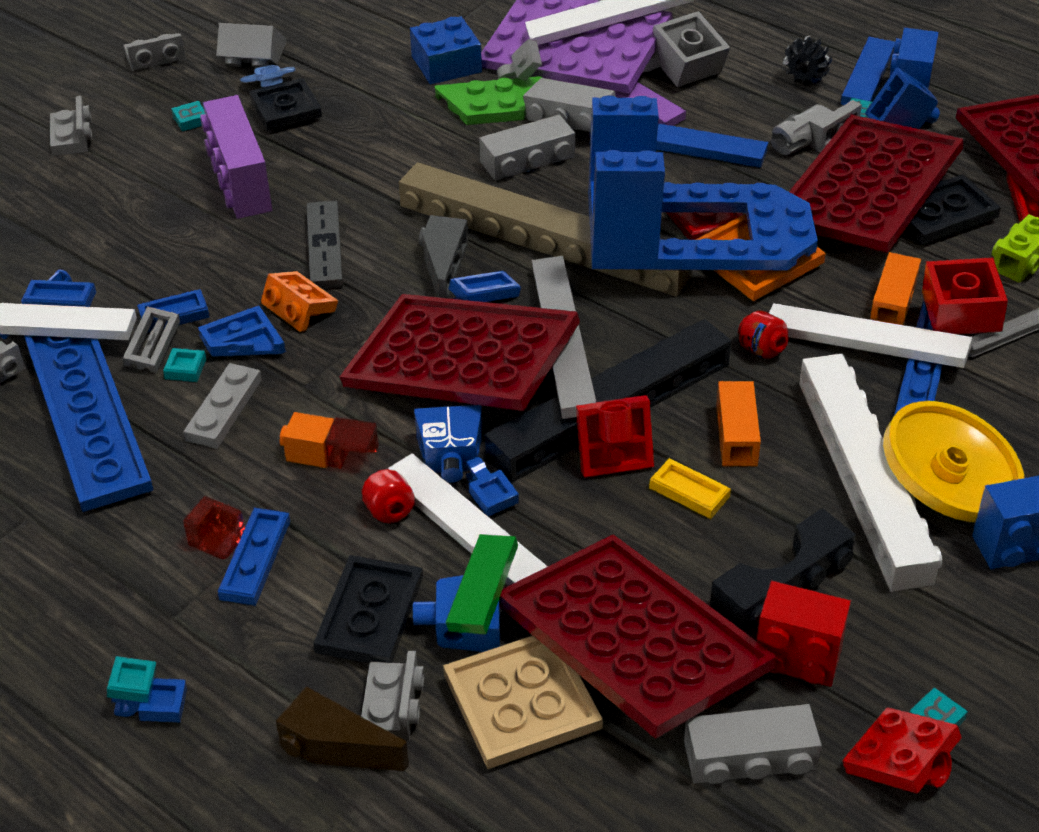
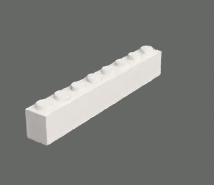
(879, 499)

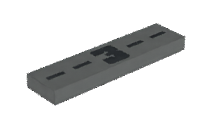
(324, 244)

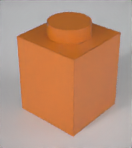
(305, 439)

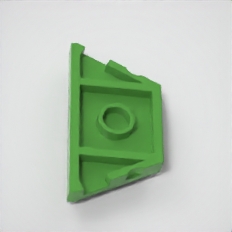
(487, 100)

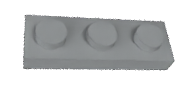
(222, 406)

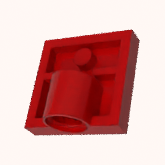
(615, 436)
(904, 751)

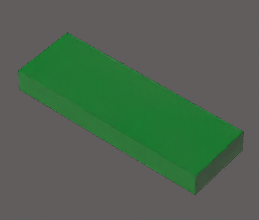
(482, 584)

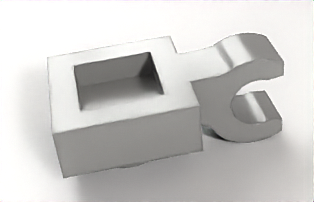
(525, 62)

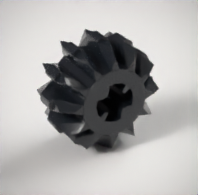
(807, 60)

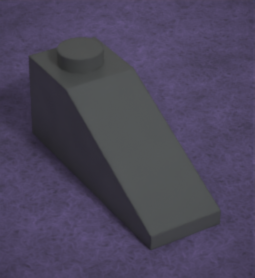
(444, 249)

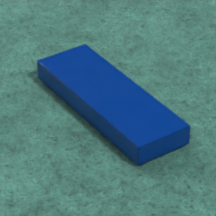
(254, 556)

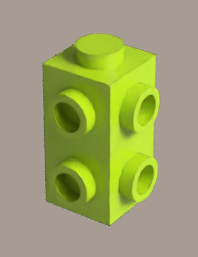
(1019, 250)

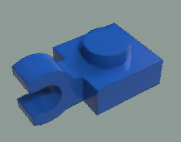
(490, 490)
(164, 703)

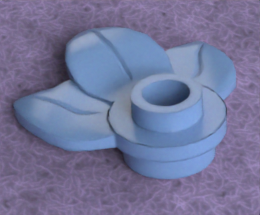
(268, 75)

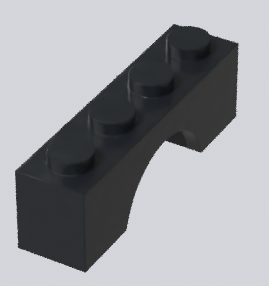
(819, 548)

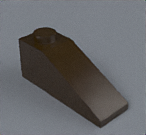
(336, 736)

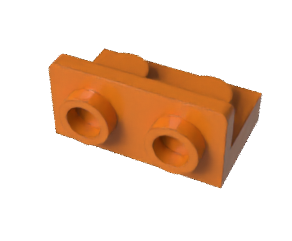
(296, 298)

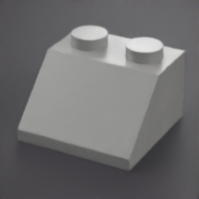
(249, 44)
(689, 49)

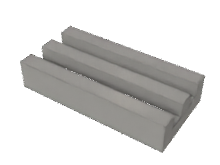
(130, 356)

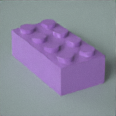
(236, 157)

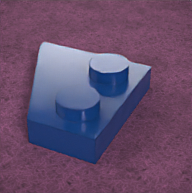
(242, 334)

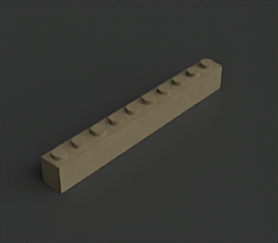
(519, 221)

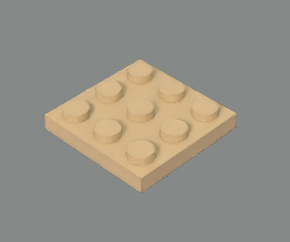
(520, 700)

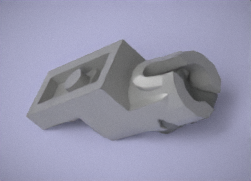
(811, 128)

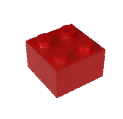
(964, 296)
(803, 631)

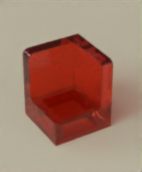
(349, 436)
(214, 527)

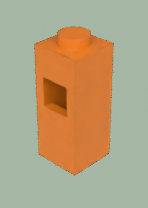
(895, 289)
(738, 423)

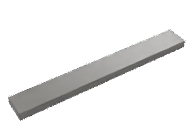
(571, 366)

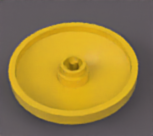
(948, 457)

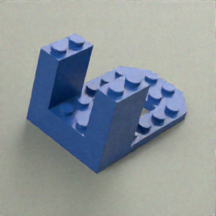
(631, 194)

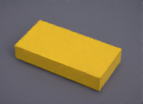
(690, 488)

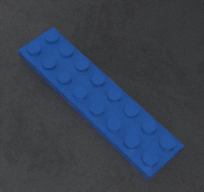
(89, 420)

